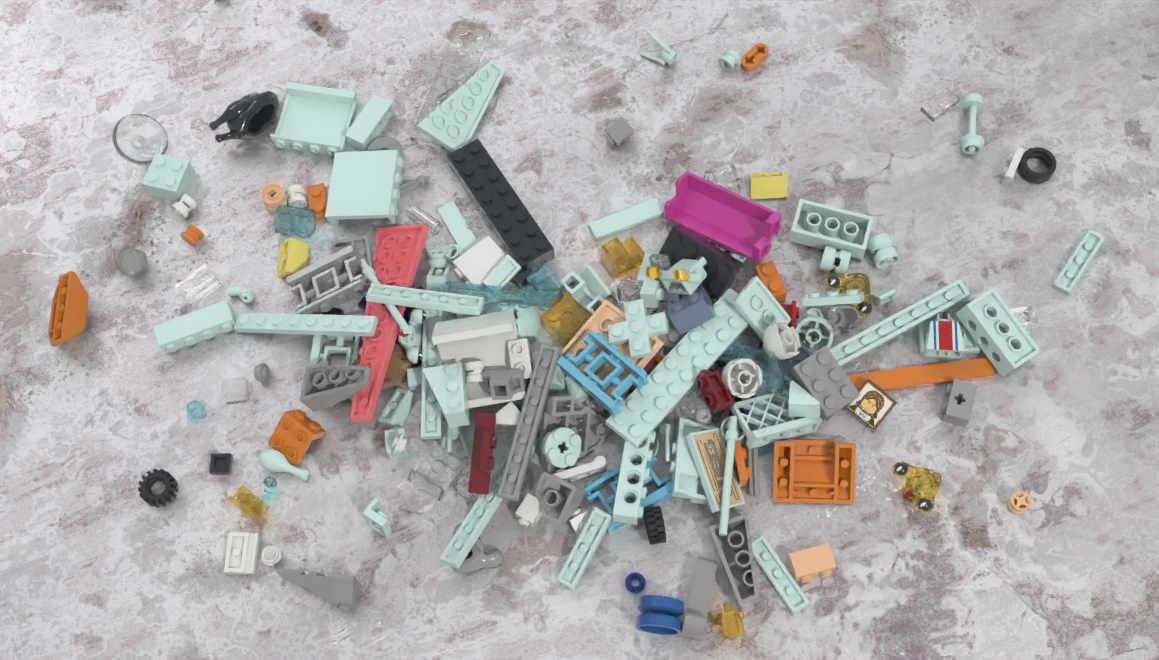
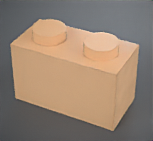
(811, 563)

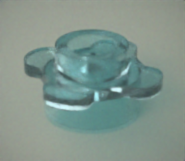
(191, 406)

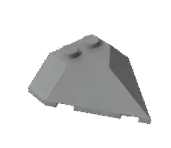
(572, 414)

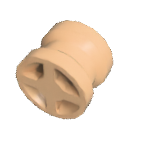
(1022, 499)

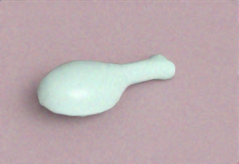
(277, 462)

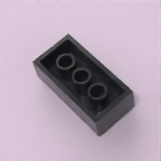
(720, 266)

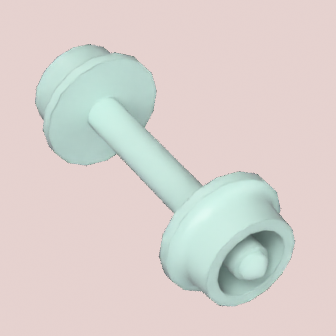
(972, 142)

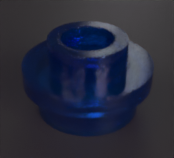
(635, 576)

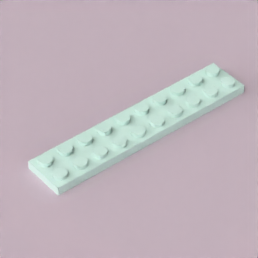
(678, 371)

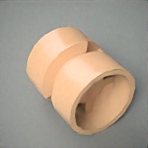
(273, 196)

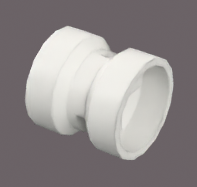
(296, 196)
(184, 206)
(474, 372)

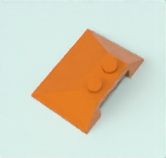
(814, 471)

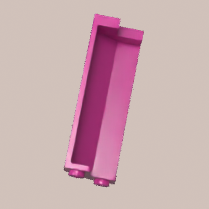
(723, 216)

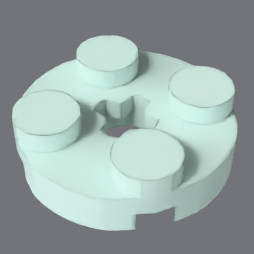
(572, 447)

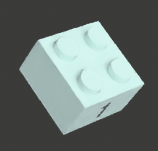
(168, 177)

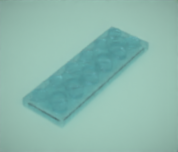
(504, 295)

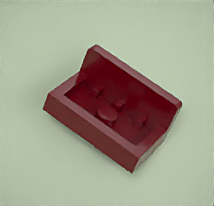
(714, 391)

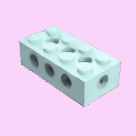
(997, 332)

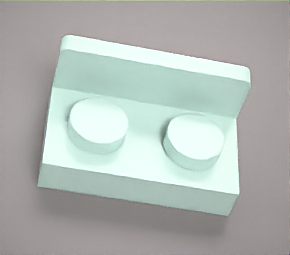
(376, 518)

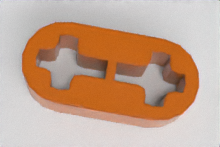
(756, 59)

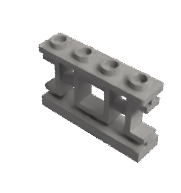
(323, 271)

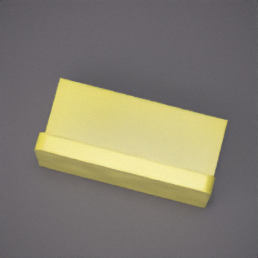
(768, 185)
(292, 257)

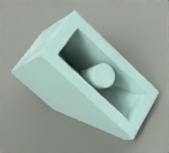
(438, 276)

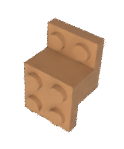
(397, 366)

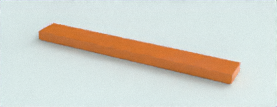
(927, 374)

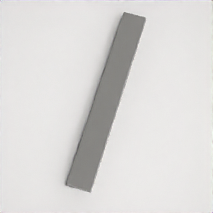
(528, 423)

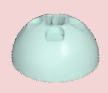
(526, 320)

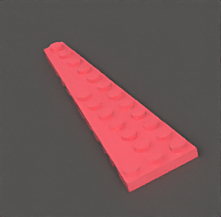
(394, 265)

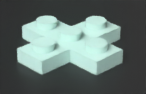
(638, 329)

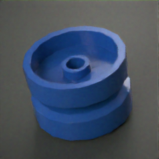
(660, 615)

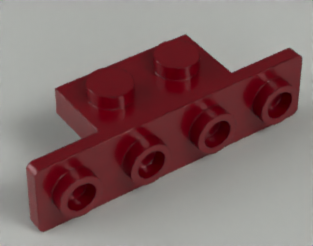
(482, 453)

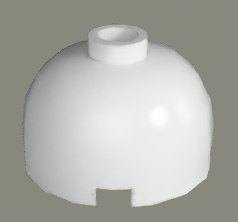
(781, 340)
(742, 377)

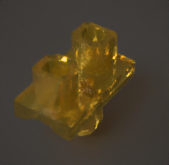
(249, 504)

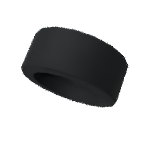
(1038, 153)

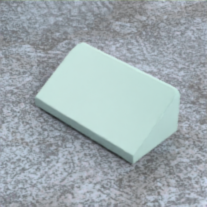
(594, 283)
(398, 408)

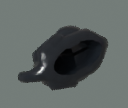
(247, 116)

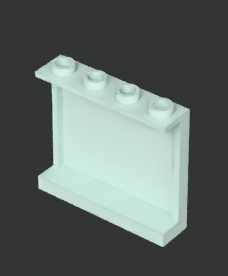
(315, 118)
(364, 185)

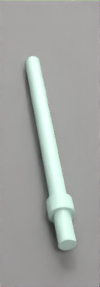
(369, 273)
(731, 438)

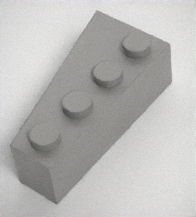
(737, 559)

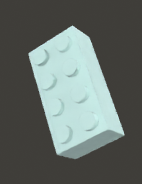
(830, 226)

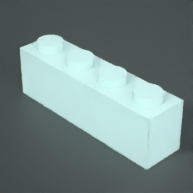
(195, 327)

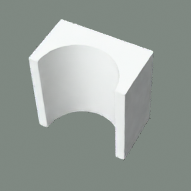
(478, 339)

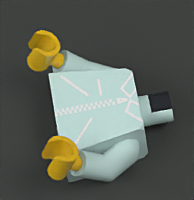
(682, 277)

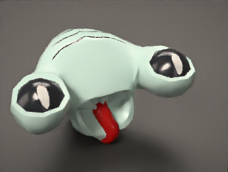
(413, 340)

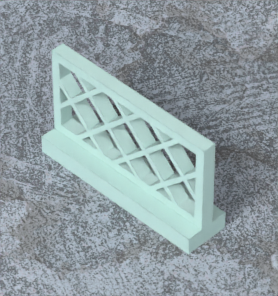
(781, 430)

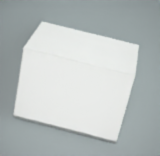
(507, 419)

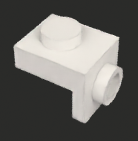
(578, 520)

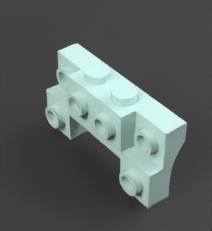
(683, 467)

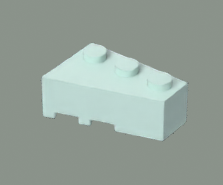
(450, 391)

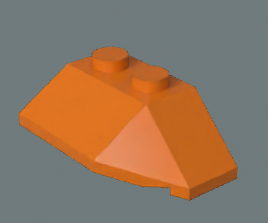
(67, 309)

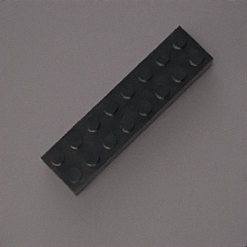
(500, 205)

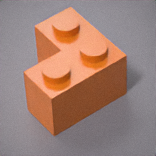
(771, 279)

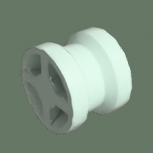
(729, 60)
(436, 256)

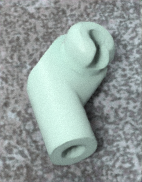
(241, 291)

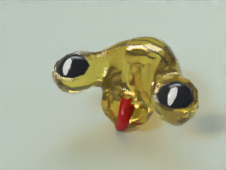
(853, 281)
(920, 486)

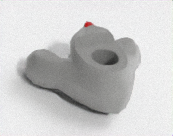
(477, 558)

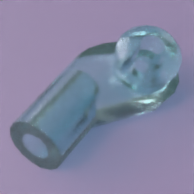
(270, 489)

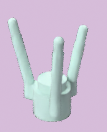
(667, 54)
(452, 434)
(666, 435)

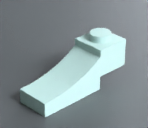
(650, 290)

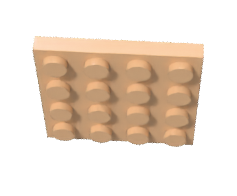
(603, 316)

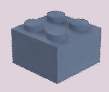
(690, 310)

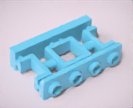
(592, 383)
(611, 477)

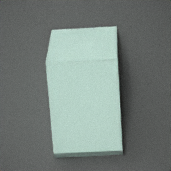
(802, 403)

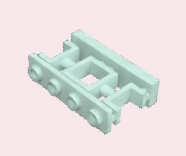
(321, 353)

